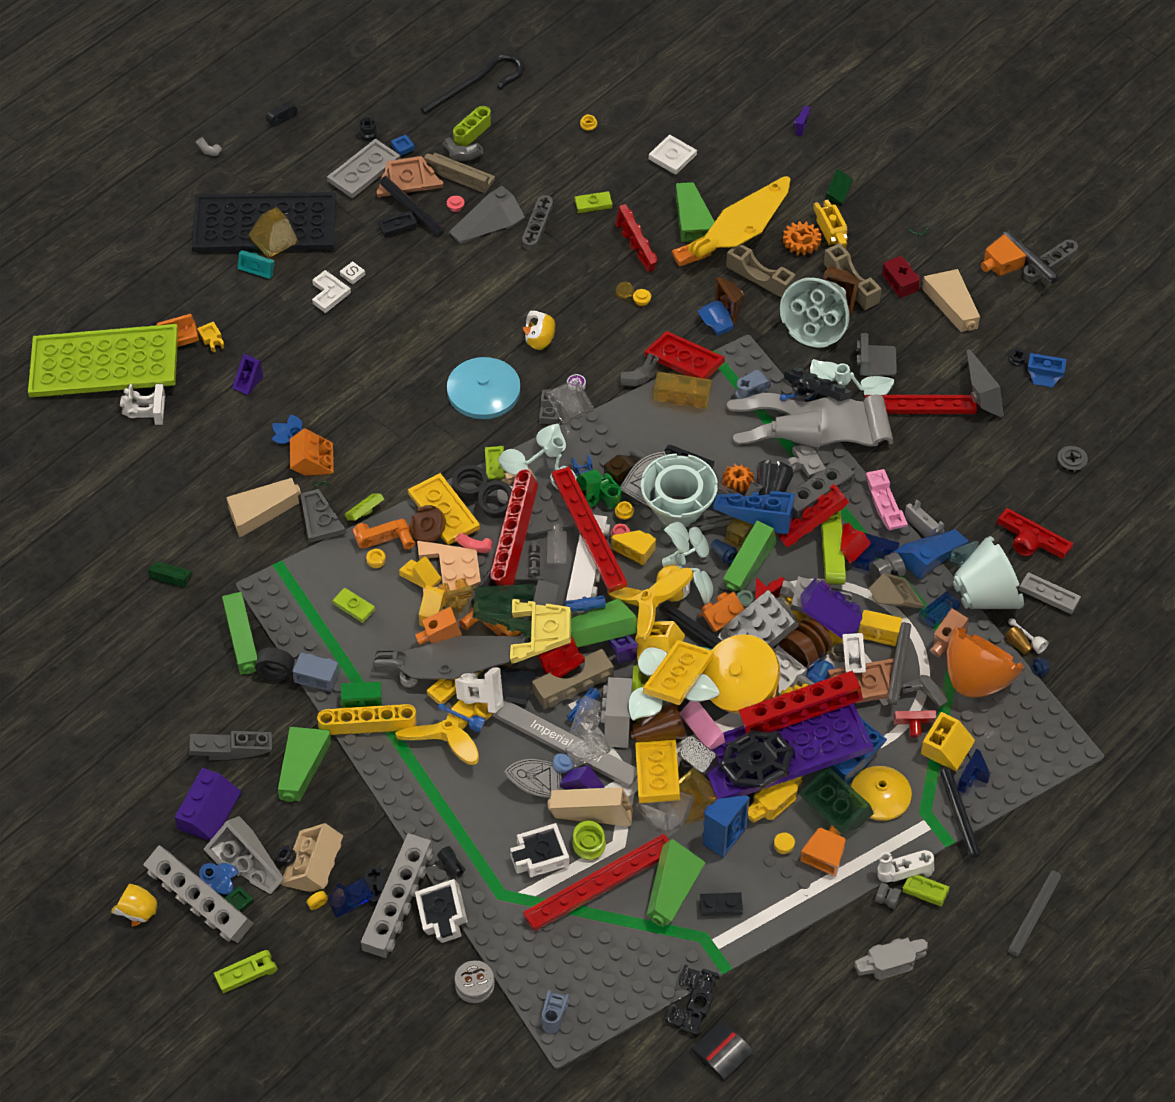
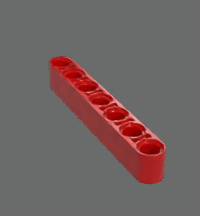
(514, 528)

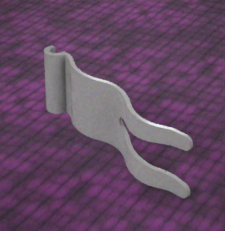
(841, 420)

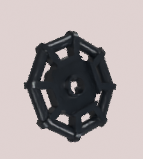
(749, 747)

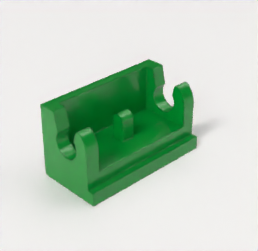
(361, 694)

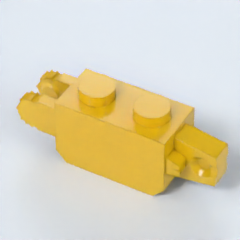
(831, 223)
(773, 800)

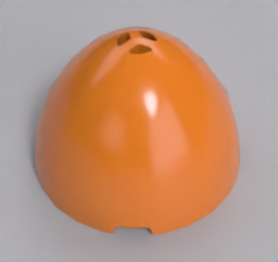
(978, 665)

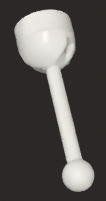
(1038, 643)

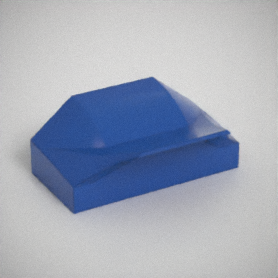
(716, 317)
(1045, 369)

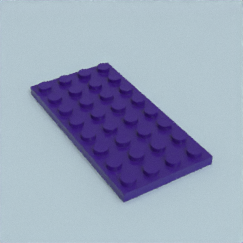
(816, 742)

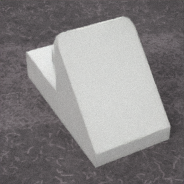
(854, 653)

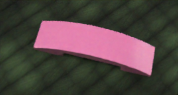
(884, 500)

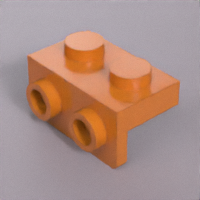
(186, 329)
(721, 611)

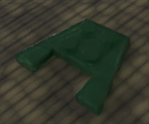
(494, 606)

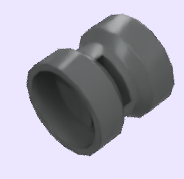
(892, 898)

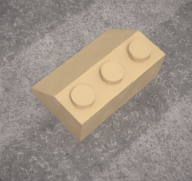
(314, 859)

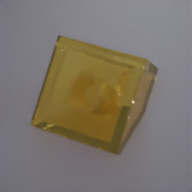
(273, 232)
(702, 790)

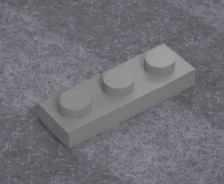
(1049, 593)

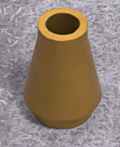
(1019, 640)

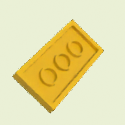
(440, 494)
(678, 672)
(657, 771)

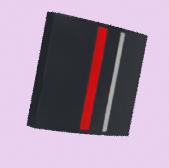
(722, 1050)

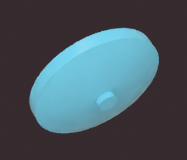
(483, 388)

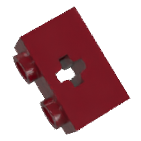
(901, 276)

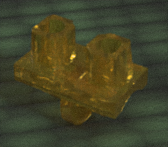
(459, 596)

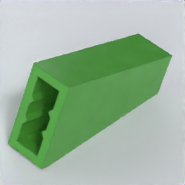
(692, 213)
(750, 557)
(603, 624)
(240, 632)
(301, 760)
(672, 882)

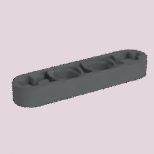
(536, 222)
(1052, 262)

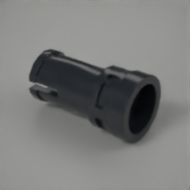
(449, 858)

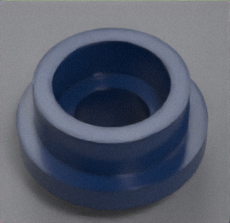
(1040, 667)

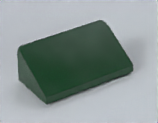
(839, 187)
(169, 574)

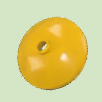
(885, 801)

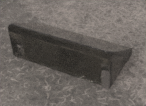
(698, 755)

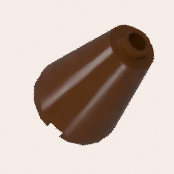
(661, 726)

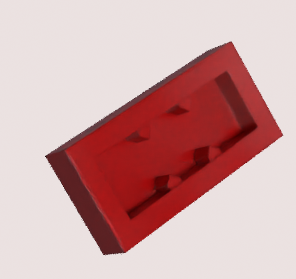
(914, 719)

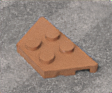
(410, 176)
(874, 682)

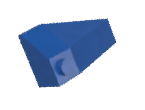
(770, 509)
(929, 552)

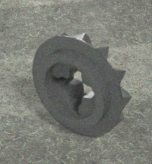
(1078, 455)

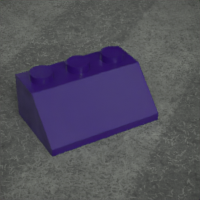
(830, 608)
(207, 805)

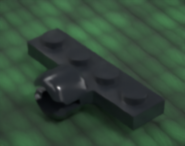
(811, 385)

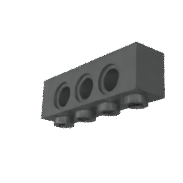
(808, 492)

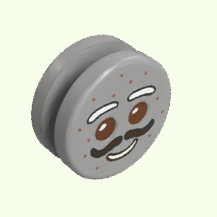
(474, 981)

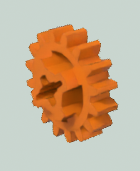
(802, 238)

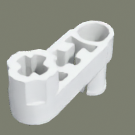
(919, 863)

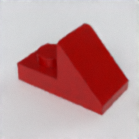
(853, 542)
(774, 587)

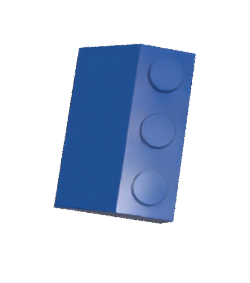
(725, 823)

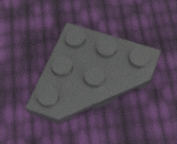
(548, 511)

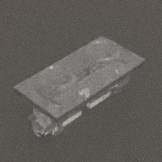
(556, 545)

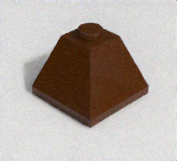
(845, 281)
(730, 296)

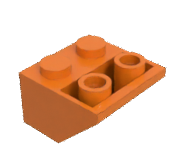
(311, 454)

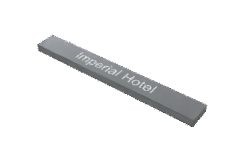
(560, 739)

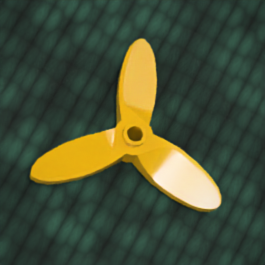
(649, 599)
(450, 731)

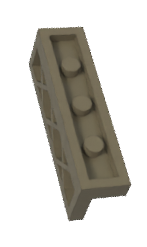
(459, 172)

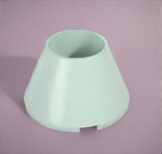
(682, 477)

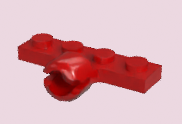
(1032, 536)

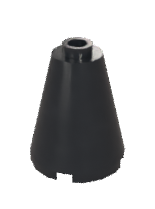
(773, 476)

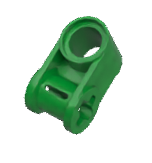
(590, 486)
(609, 492)

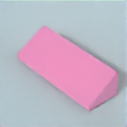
(702, 725)

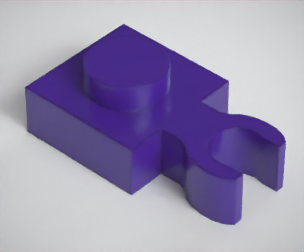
(801, 121)

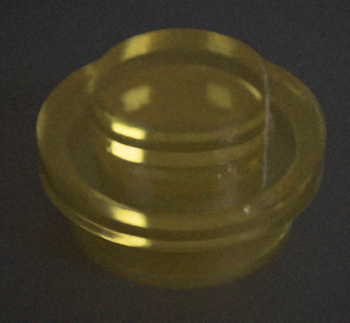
(624, 290)

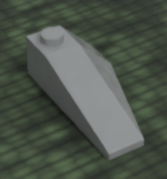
(240, 847)

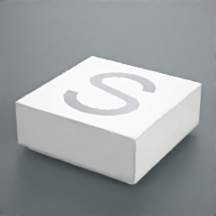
(352, 273)

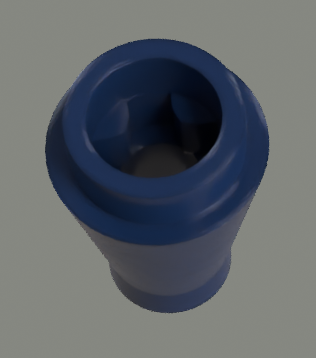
(725, 552)

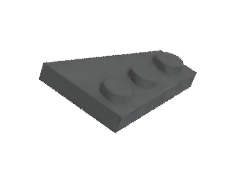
(319, 517)

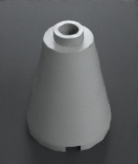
(800, 428)

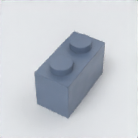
(316, 672)

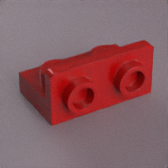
(561, 659)

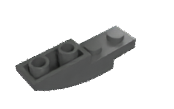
(233, 746)

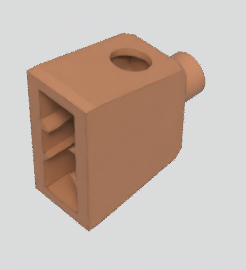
(944, 631)

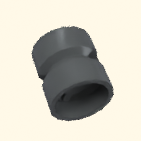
(890, 565)

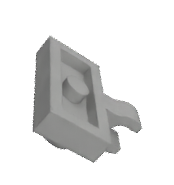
(806, 459)
(789, 590)

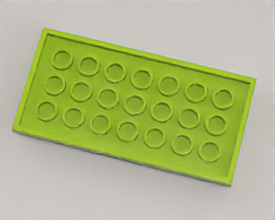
(103, 360)

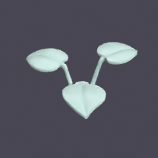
(841, 374)
(553, 444)
(680, 538)
(645, 706)

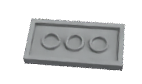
(362, 168)

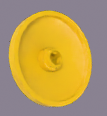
(743, 672)

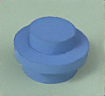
(562, 763)

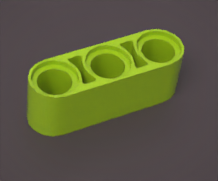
(472, 126)

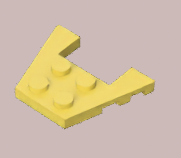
(549, 628)

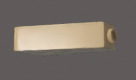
(953, 299)
(262, 504)
(594, 805)

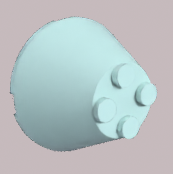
(815, 311)
(988, 579)

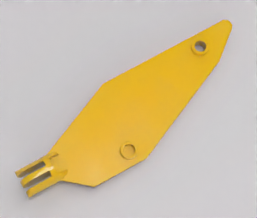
(742, 219)

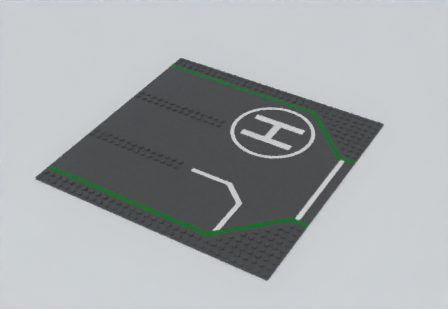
(609, 949)

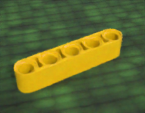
(358, 715)

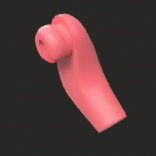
(481, 546)

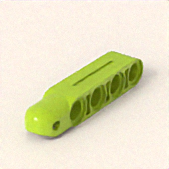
(832, 556)

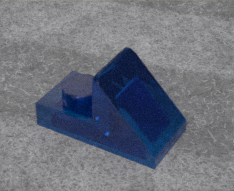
(975, 770)
(347, 898)

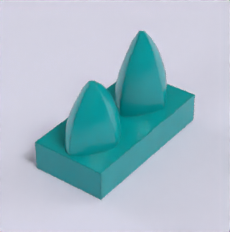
(255, 264)

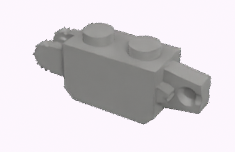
(891, 958)

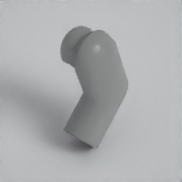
(209, 150)

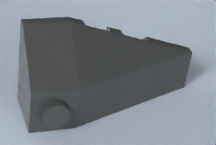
(493, 213)
(985, 388)

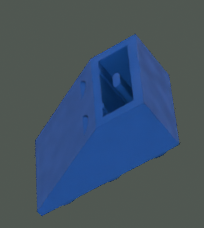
(849, 769)

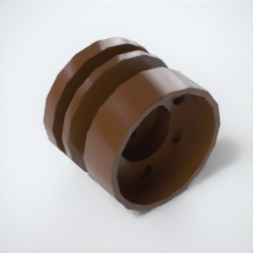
(807, 642)

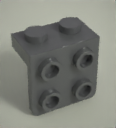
(875, 359)

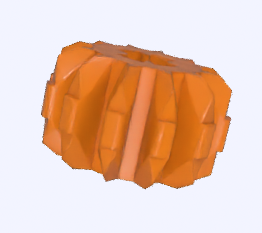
(737, 478)

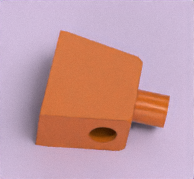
(1003, 257)
(439, 627)
(824, 850)

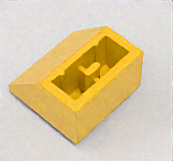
(662, 636)
(947, 742)

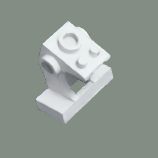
(155, 401)
(489, 689)

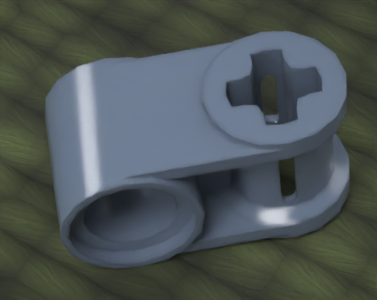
(752, 384)
(555, 1008)

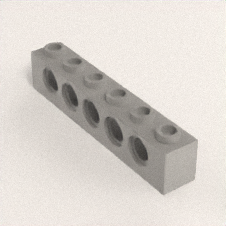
(412, 848)
(238, 922)

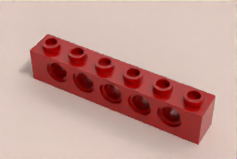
(802, 704)

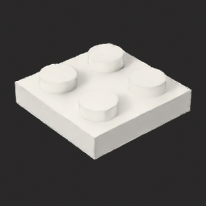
(672, 154)

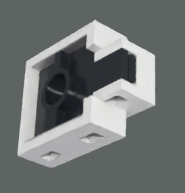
(539, 851)
(442, 910)

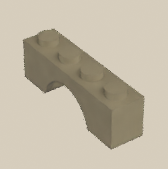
(744, 263)
(868, 290)
(552, 690)

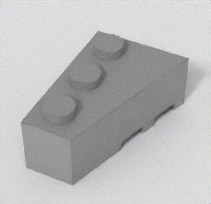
(617, 711)

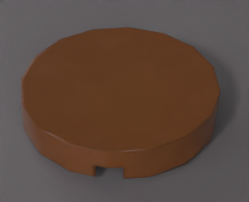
(427, 523)

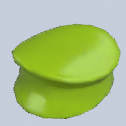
(589, 840)

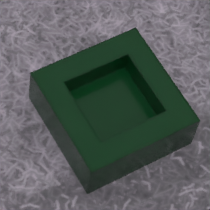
(240, 899)

